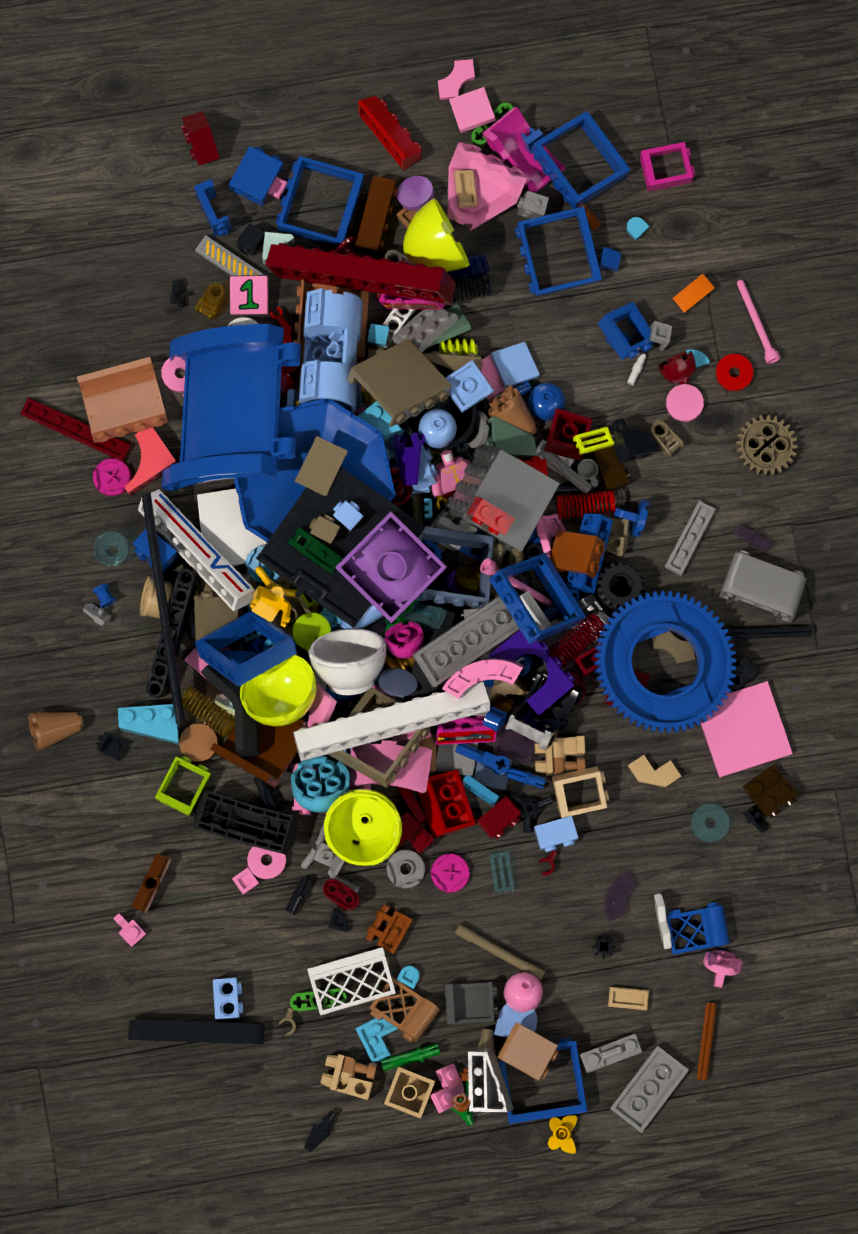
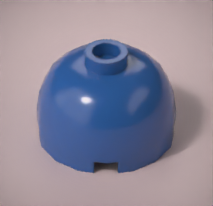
(544, 401)

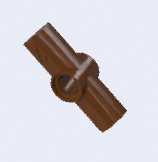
(156, 871)

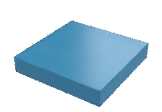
(480, 790)

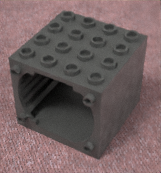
(506, 485)

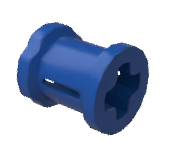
(104, 595)

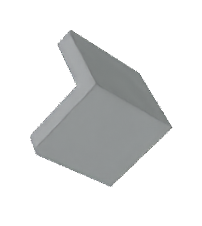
(660, 334)

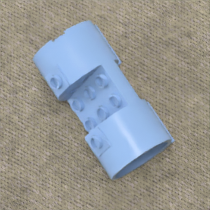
(330, 347)

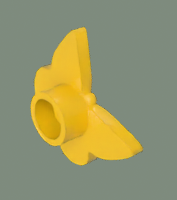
(562, 1133)

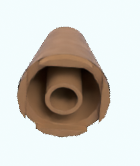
(53, 727)

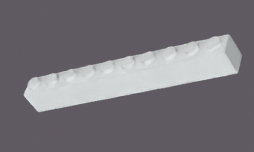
(390, 721)

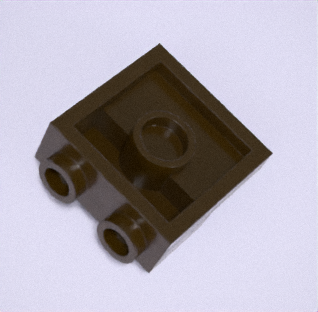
(770, 791)

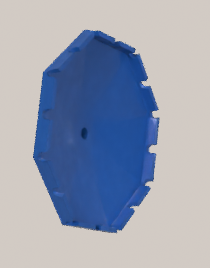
(269, 499)

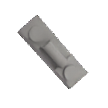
(610, 1053)

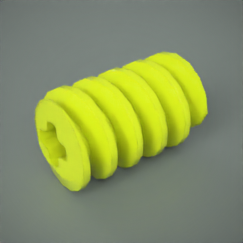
(462, 349)

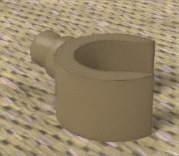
(289, 1017)

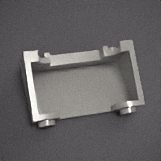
(764, 585)

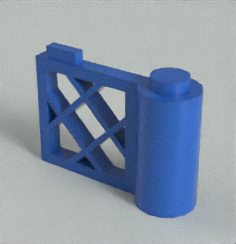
(713, 924)

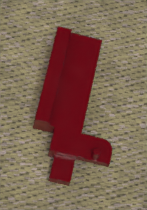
(412, 804)

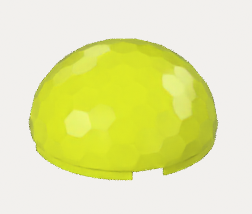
(280, 693)

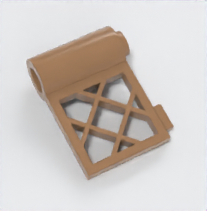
(415, 1021)

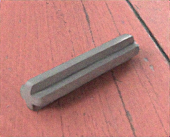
(567, 472)

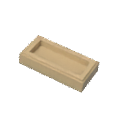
(465, 188)
(628, 998)

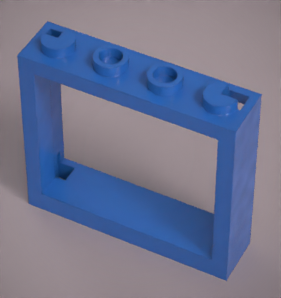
(601, 143)
(292, 185)
(587, 242)
(555, 587)
(209, 647)
(581, 1108)

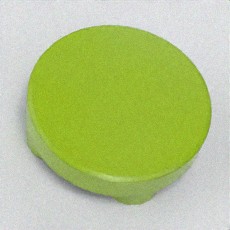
(309, 628)

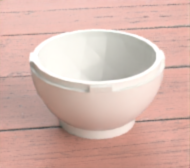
(348, 659)

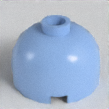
(438, 428)

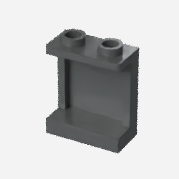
(470, 1003)

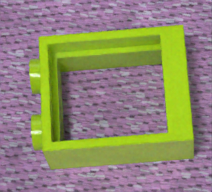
(181, 807)

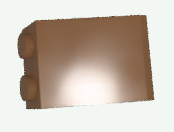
(528, 1052)

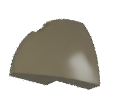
(618, 536)

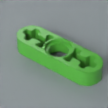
(478, 131)
(313, 1007)

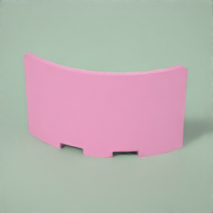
(483, 670)
(381, 758)

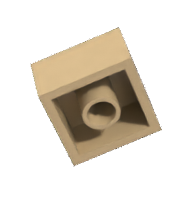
(409, 1092)

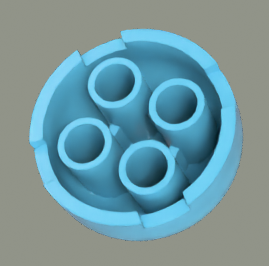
(319, 787)

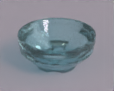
(111, 539)

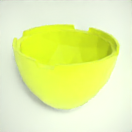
(431, 240)

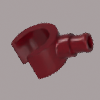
(550, 859)

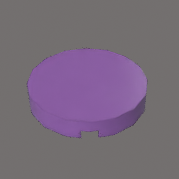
(415, 192)

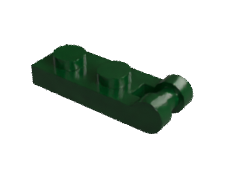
(315, 550)

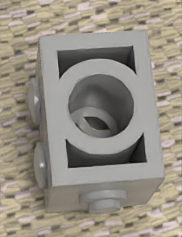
(532, 205)

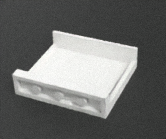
(224, 527)

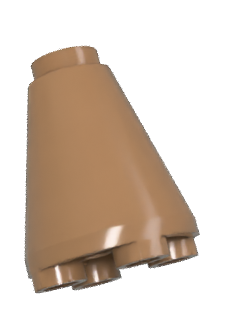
(512, 409)

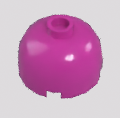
(404, 639)

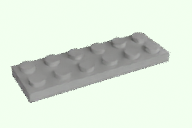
(466, 641)

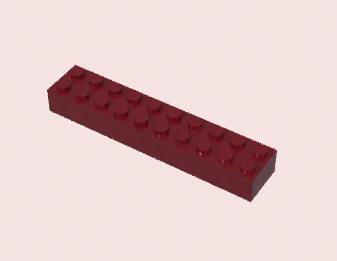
(361, 273)

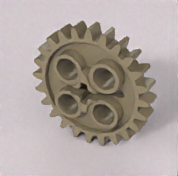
(755, 433)

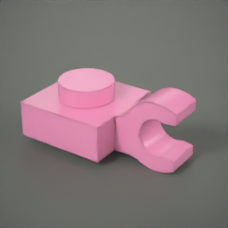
(131, 931)

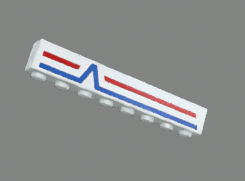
(199, 552)

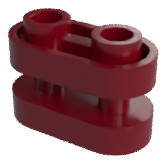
(341, 895)

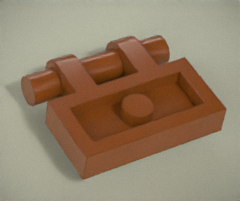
(394, 932)

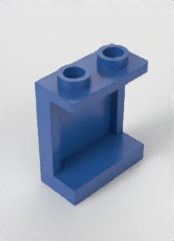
(255, 175)
(205, 192)

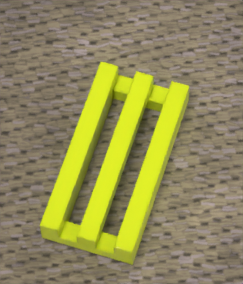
(580, 444)

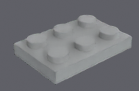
(426, 328)

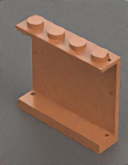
(122, 400)

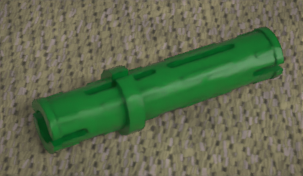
(410, 1057)

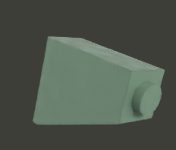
(510, 439)

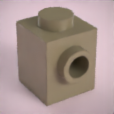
(324, 528)

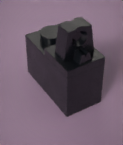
(633, 443)

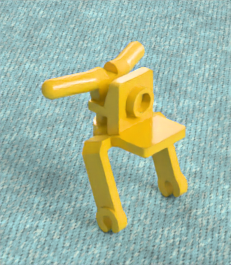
(269, 600)

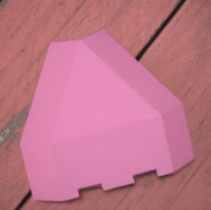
(495, 185)

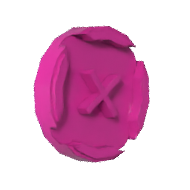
(111, 477)
(450, 873)

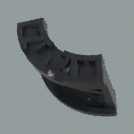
(535, 732)

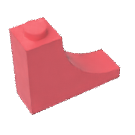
(154, 459)

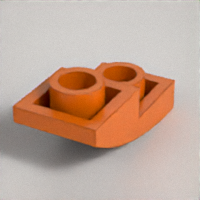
(693, 293)

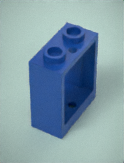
(617, 339)

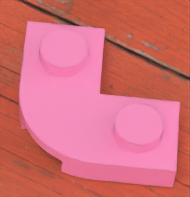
(451, 1086)

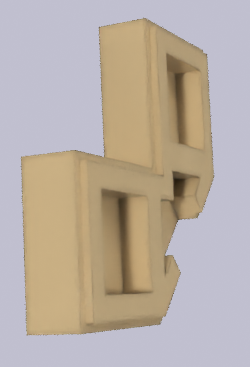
(646, 774)

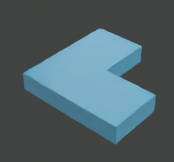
(371, 1037)

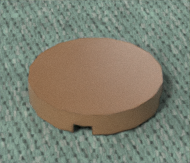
(197, 741)

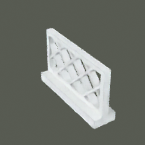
(347, 964)

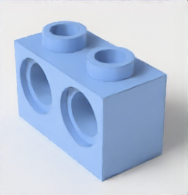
(222, 999)

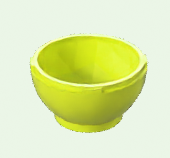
(377, 836)

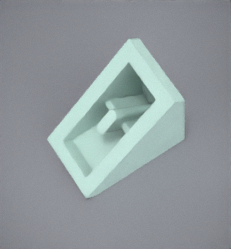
(275, 238)

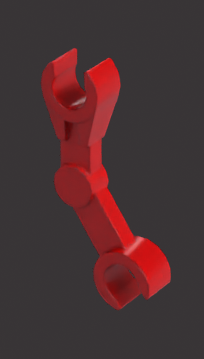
(287, 328)

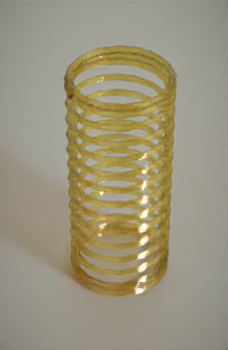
(188, 694)

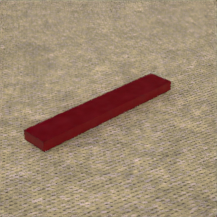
(73, 429)

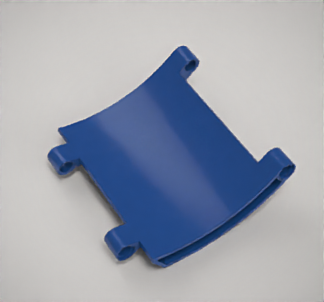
(231, 404)

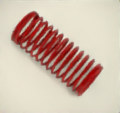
(611, 500)

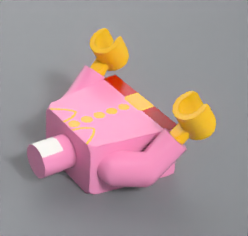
(449, 474)

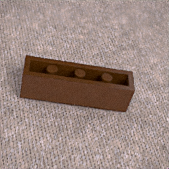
(375, 216)

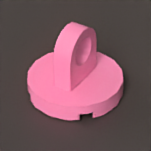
(722, 964)

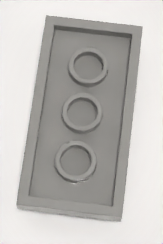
(649, 1089)

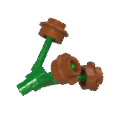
(461, 1101)

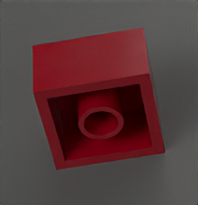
(562, 429)

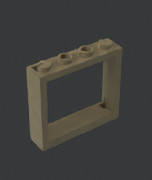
(364, 705)

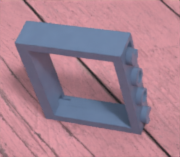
(467, 540)

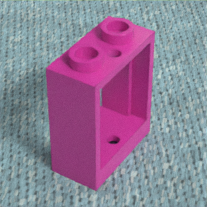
(653, 184)

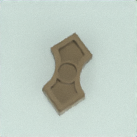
(678, 649)

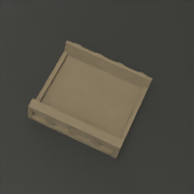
(401, 381)

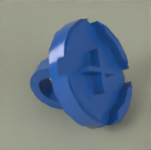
(639, 517)

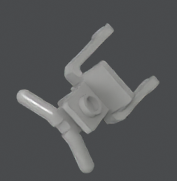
(326, 856)

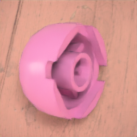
(523, 992)

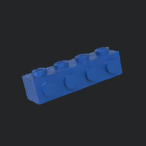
(597, 526)

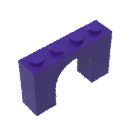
(557, 681)

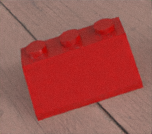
(446, 804)

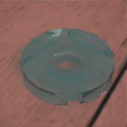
(698, 823)

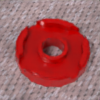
(738, 362)

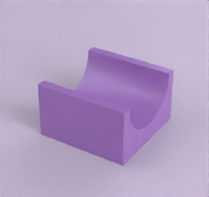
(391, 567)

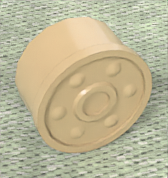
(149, 602)

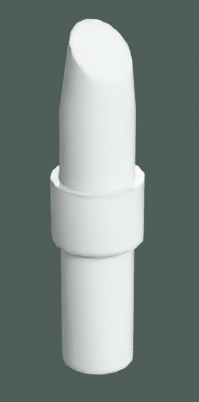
(636, 369)

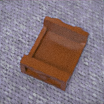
(577, 553)

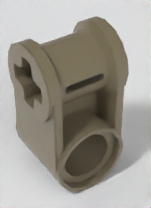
(666, 439)

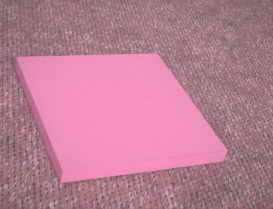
(746, 731)

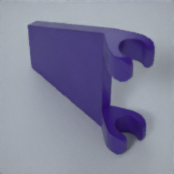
(409, 457)

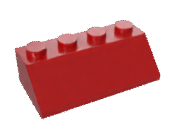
(389, 132)

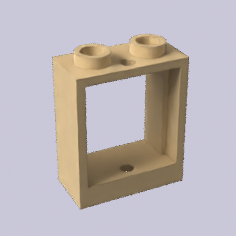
(559, 780)

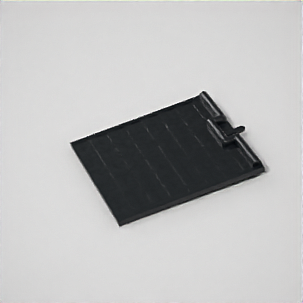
(328, 589)

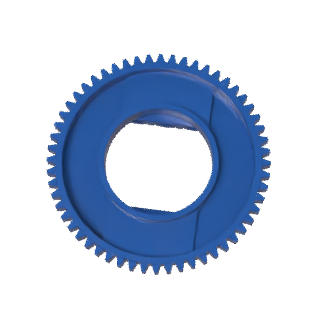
(652, 618)

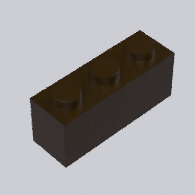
(610, 470)

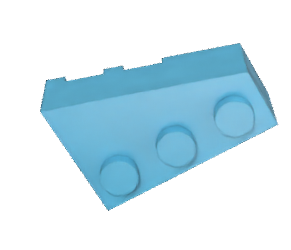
(380, 419)
(150, 721)

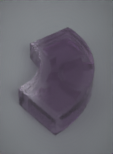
(617, 896)

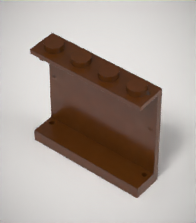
(276, 751)

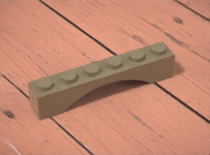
(444, 362)

